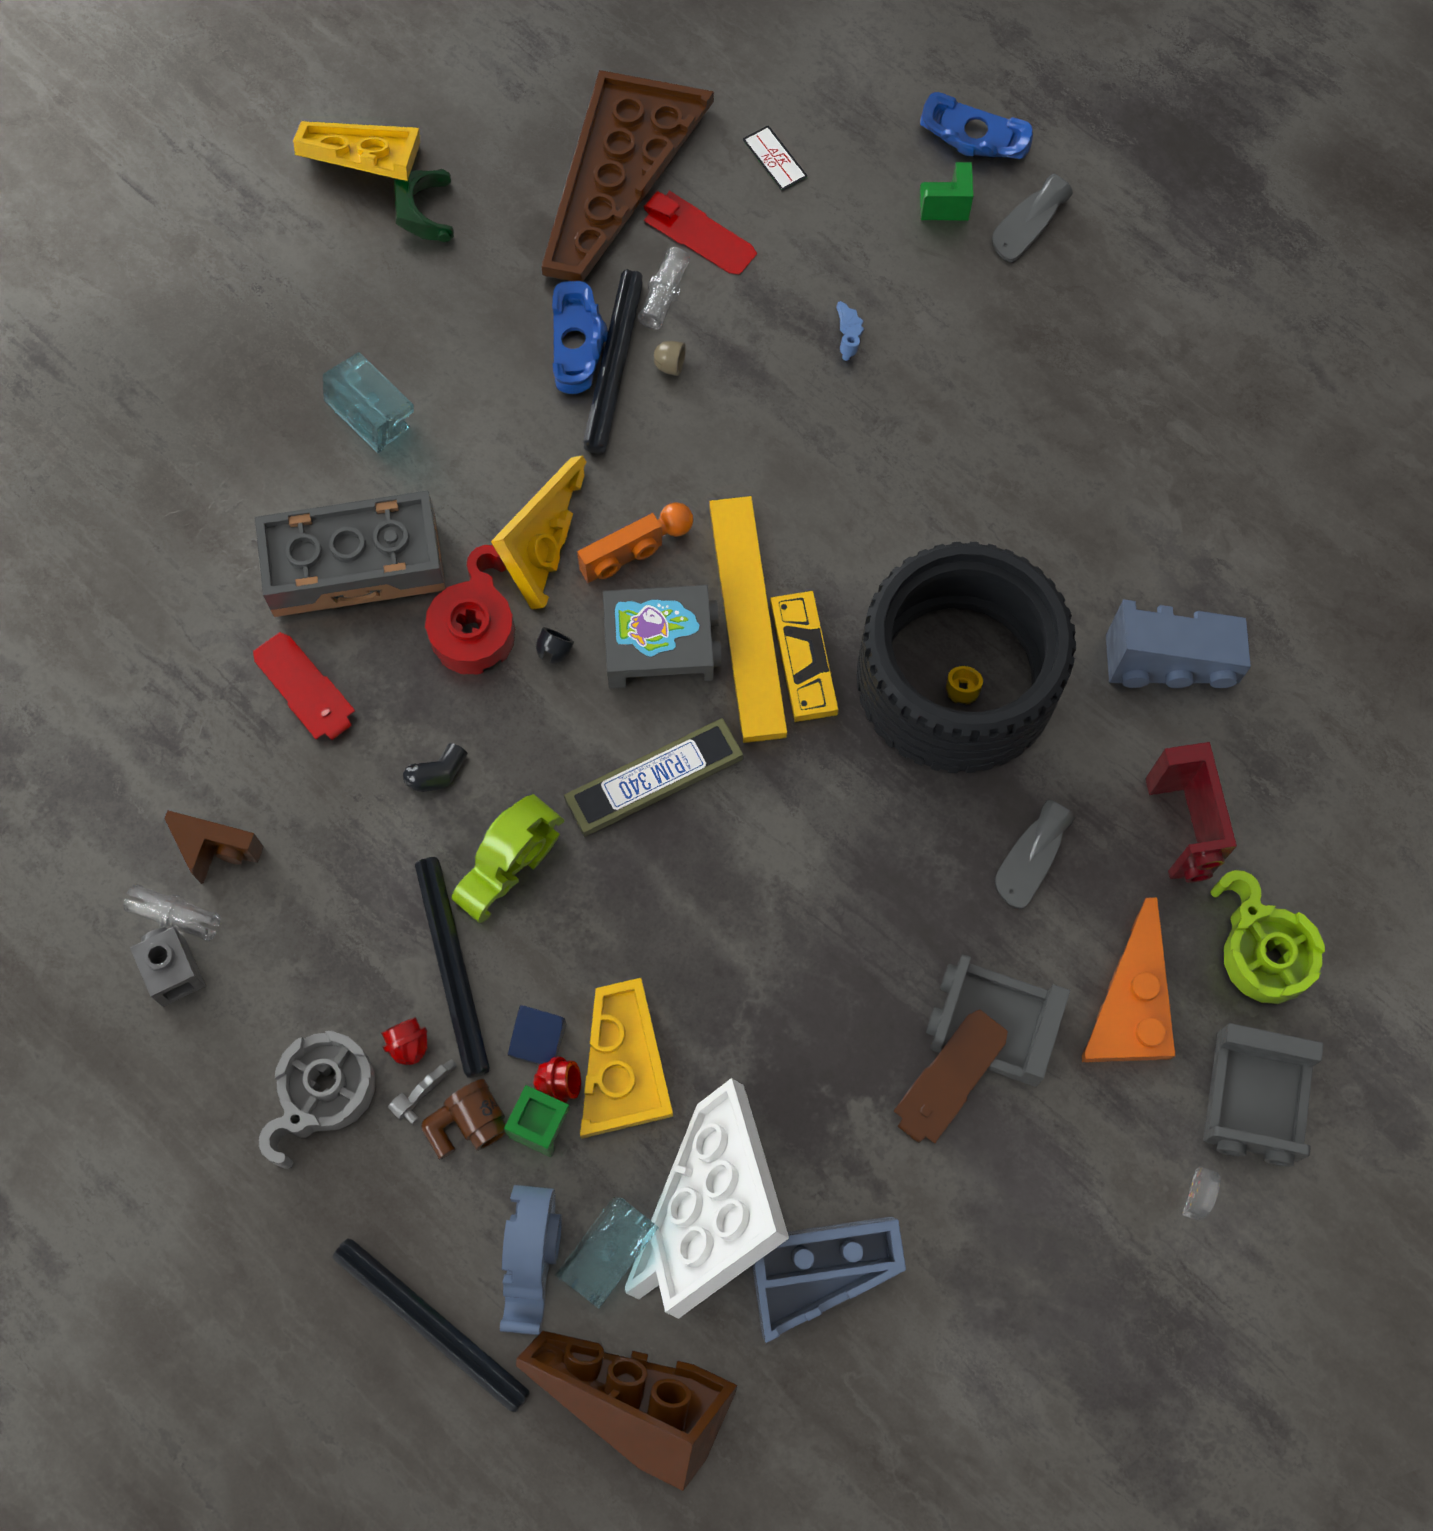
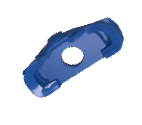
(948, 121)
(576, 311)

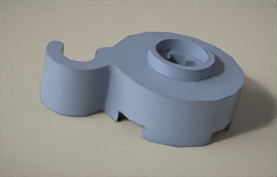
(528, 1249)

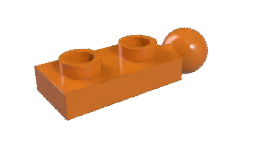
(633, 542)

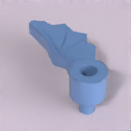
(851, 328)

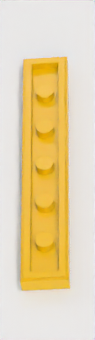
(747, 620)

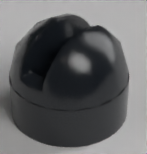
(553, 643)

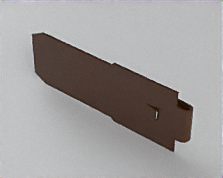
(950, 1078)

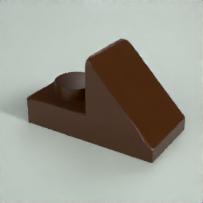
(201, 839)

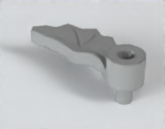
(402, 1106)

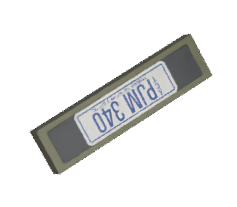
(653, 777)

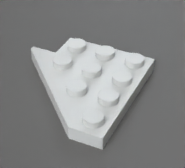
(714, 1208)

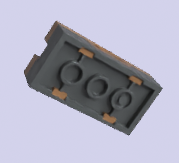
(349, 553)

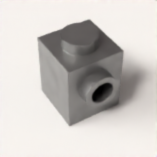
(167, 965)

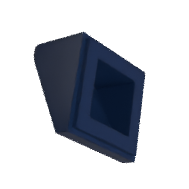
(536, 1035)

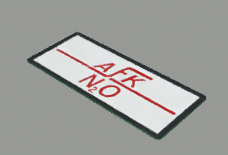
(775, 157)

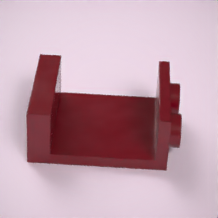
(1195, 772)

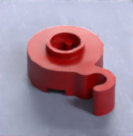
(469, 603)

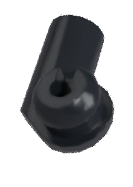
(437, 774)

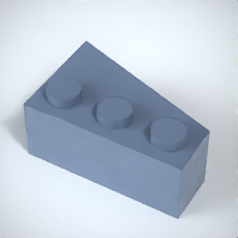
(1175, 648)
(823, 1269)

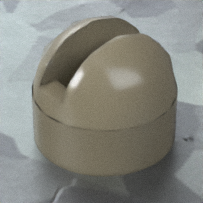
(670, 357)

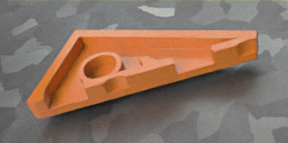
(1136, 1011)

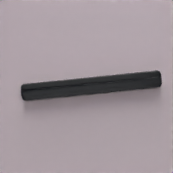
(613, 362)
(452, 967)
(431, 1325)

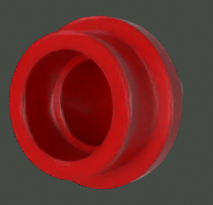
(406, 1042)
(558, 1079)

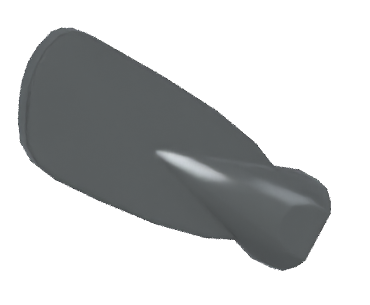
(1030, 219)
(1033, 855)

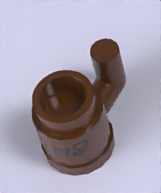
(474, 1113)

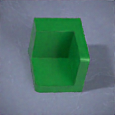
(948, 199)
(536, 1120)

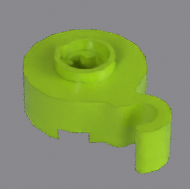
(514, 840)
(1262, 926)

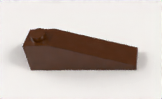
(644, 1410)

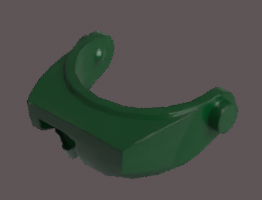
(409, 216)

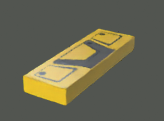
(803, 656)

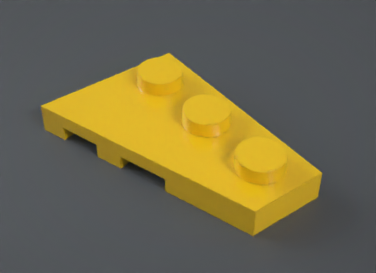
(367, 148)
(624, 1064)

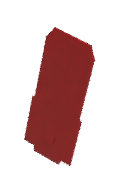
(698, 232)
(307, 691)

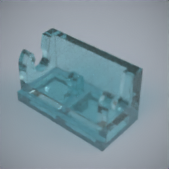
(367, 401)
(607, 1251)

